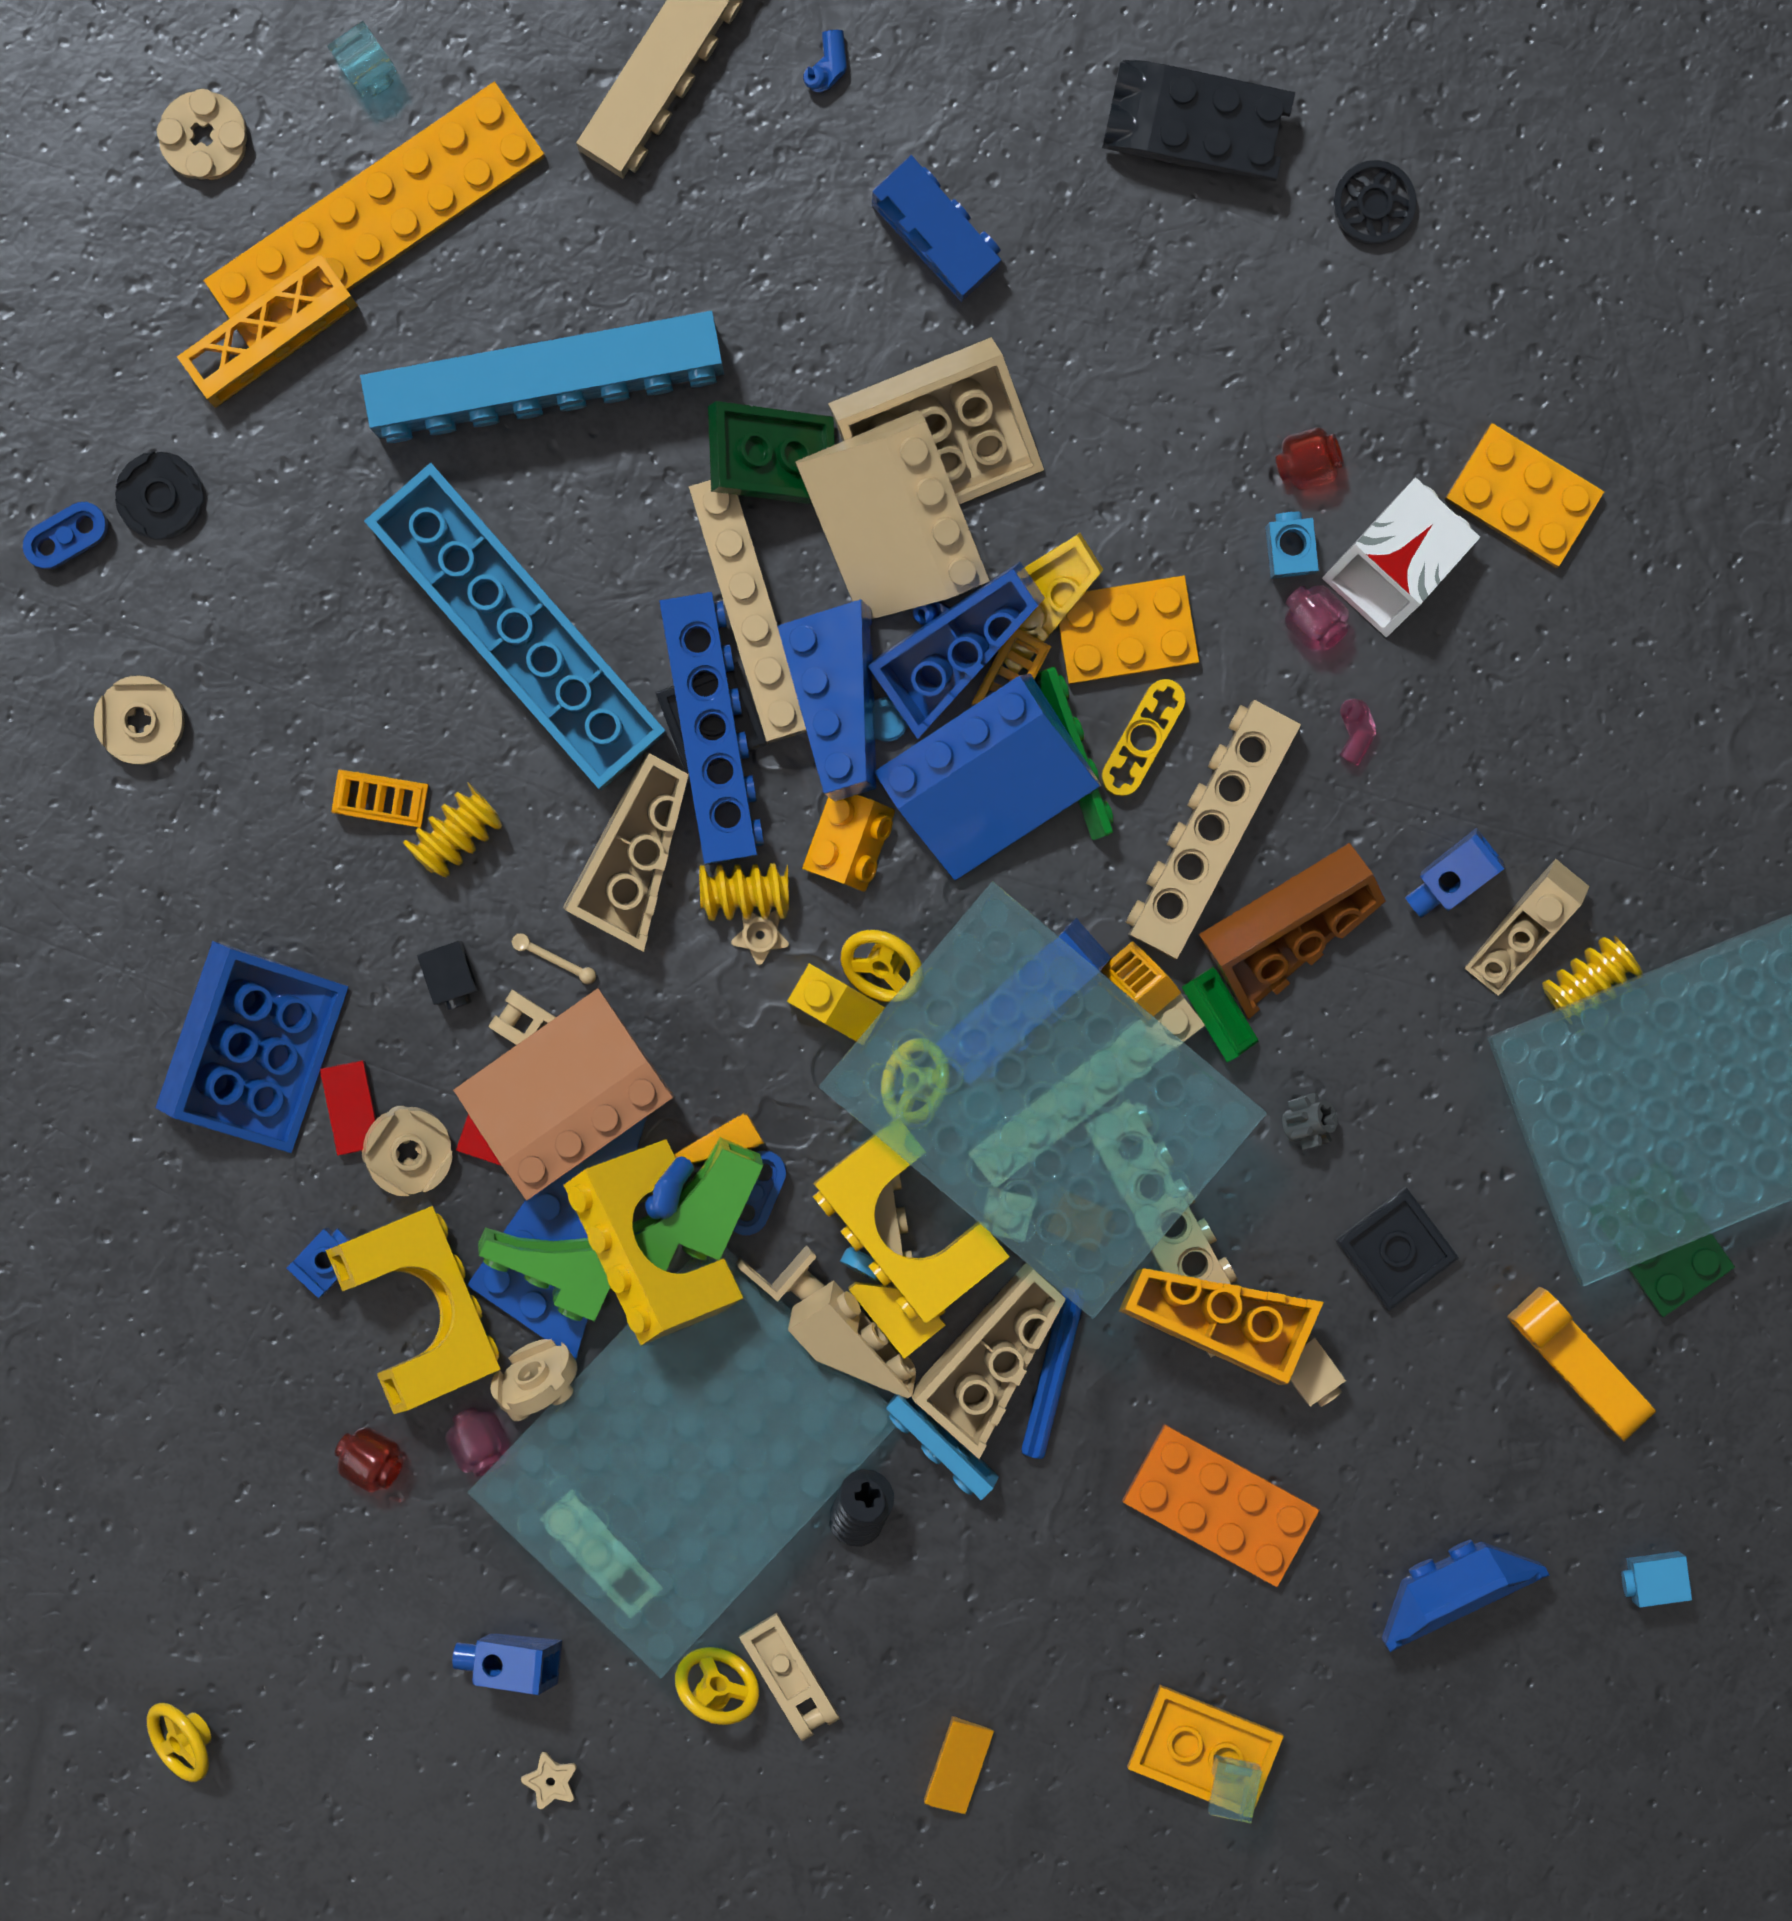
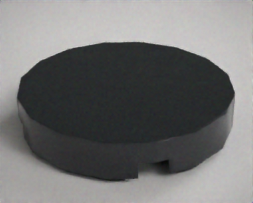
(159, 495)

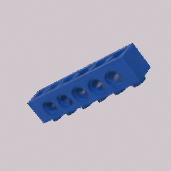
(679, 618)

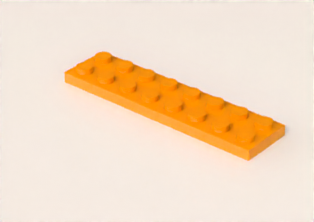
(385, 207)

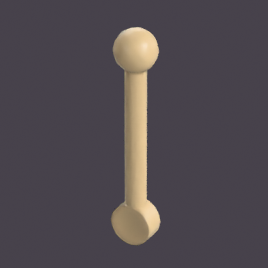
(522, 942)

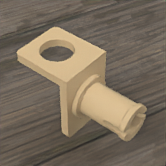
(794, 1278)

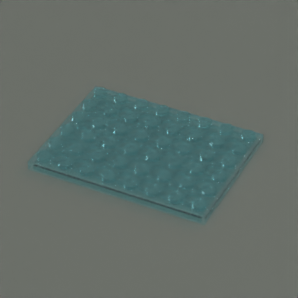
(1042, 1100)
(1661, 1101)
(682, 1469)

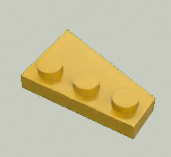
(1062, 579)

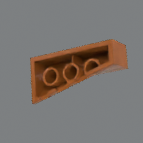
(1291, 926)

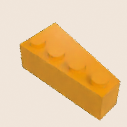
(1232, 1322)

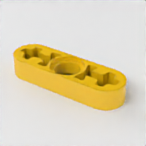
(1149, 703)

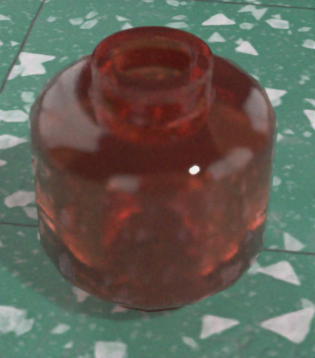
(1310, 458)
(368, 1459)

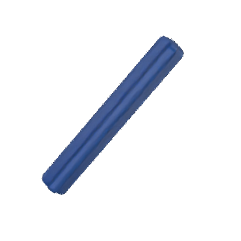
(1051, 1380)

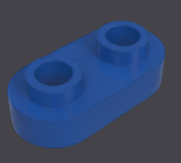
(65, 533)
(763, 1194)

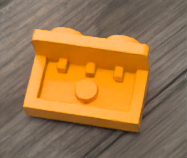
(849, 840)

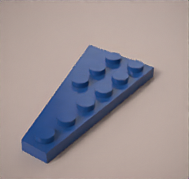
(552, 1219)

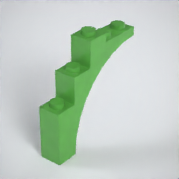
(702, 1224)

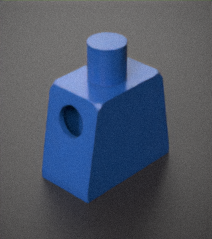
(1470, 859)
(528, 1662)

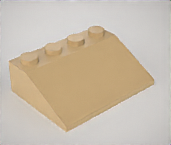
(968, 411)
(893, 517)

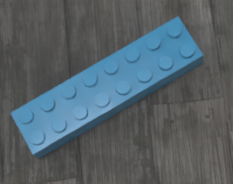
(542, 376)
(515, 626)

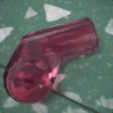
(1360, 729)

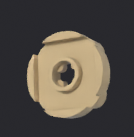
(228, 136)
(121, 702)
(399, 1127)
(535, 1379)

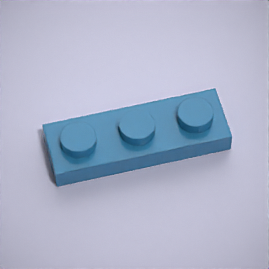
(940, 1446)

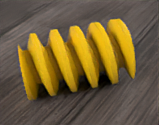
(454, 832)
(744, 892)
(1596, 975)

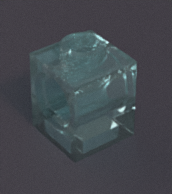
(363, 60)

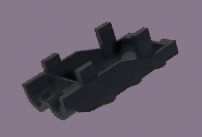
(1196, 119)

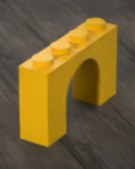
(925, 1283)
(651, 1298)
(461, 1346)

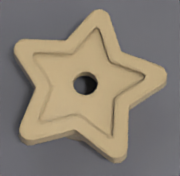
(760, 947)
(559, 1772)

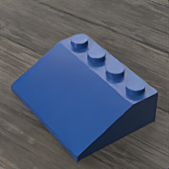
(988, 776)
(251, 1047)

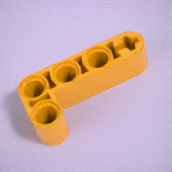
(1581, 1363)

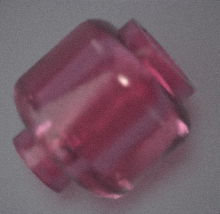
(1316, 617)
(476, 1441)

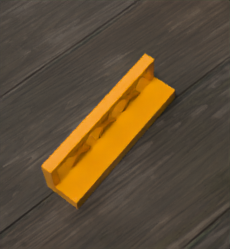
(277, 344)

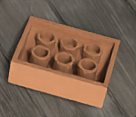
(563, 1094)

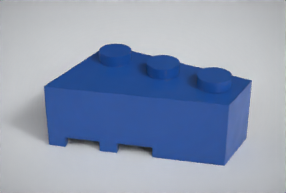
(936, 228)

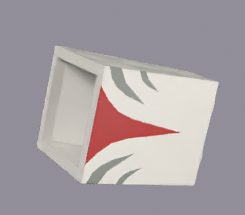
(1401, 557)

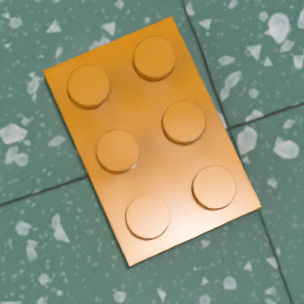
(1524, 495)
(1128, 630)
(1185, 1736)

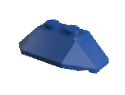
(1454, 1588)

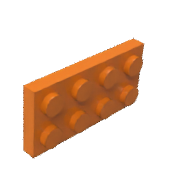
(1220, 1505)

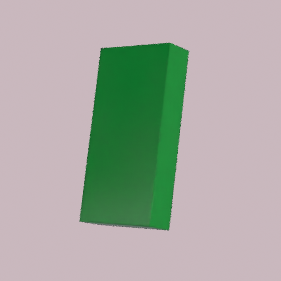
(1220, 1014)

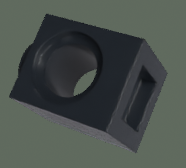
(448, 975)

